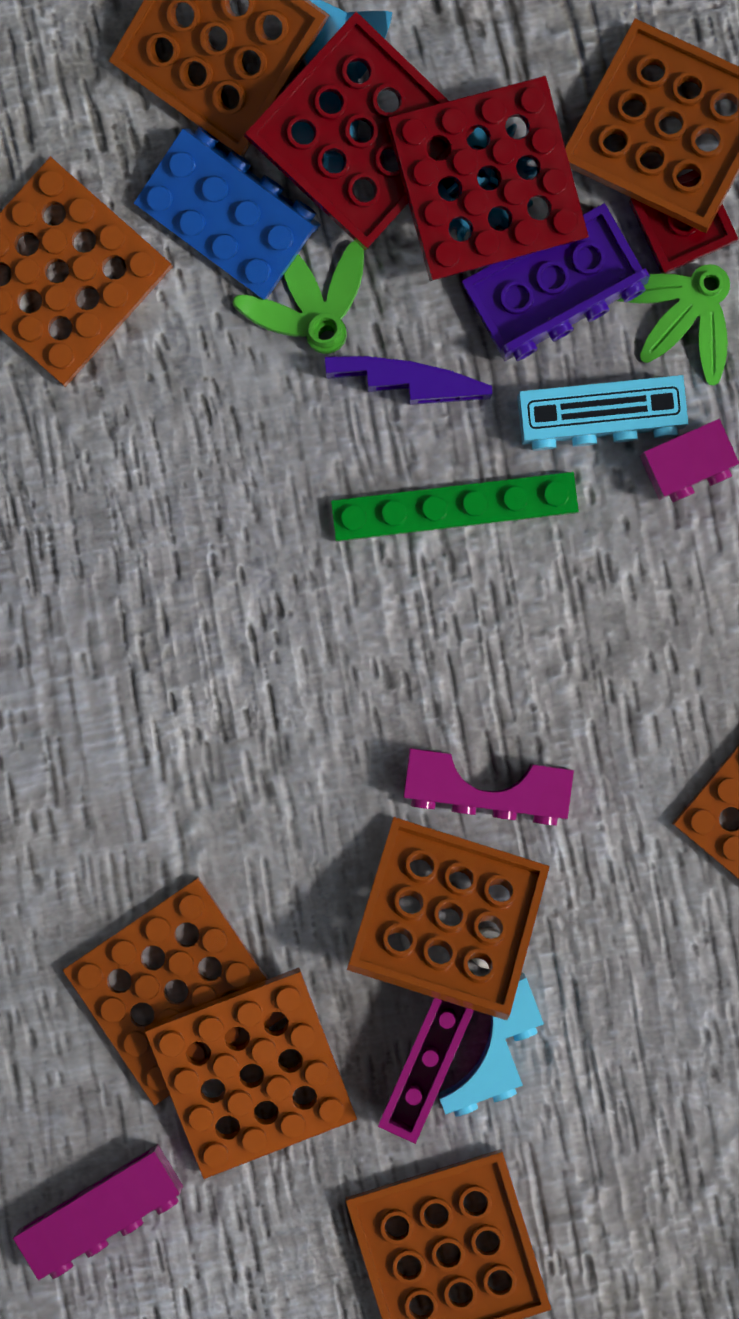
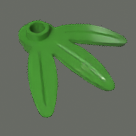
(693, 303)
(316, 314)

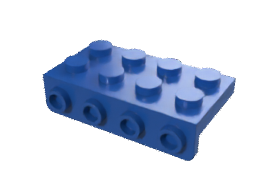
(227, 211)

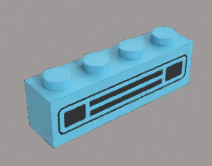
(601, 411)

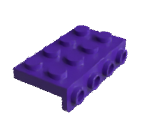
(555, 288)

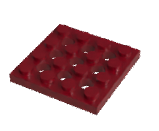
(300, 103)
(541, 143)

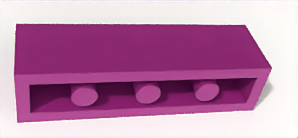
(425, 1069)
(98, 1213)

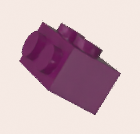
(690, 460)

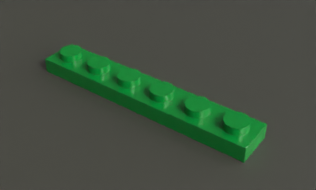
(454, 506)

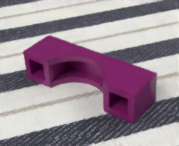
(539, 792)

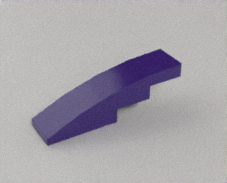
(424, 382)

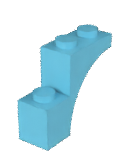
(495, 1070)

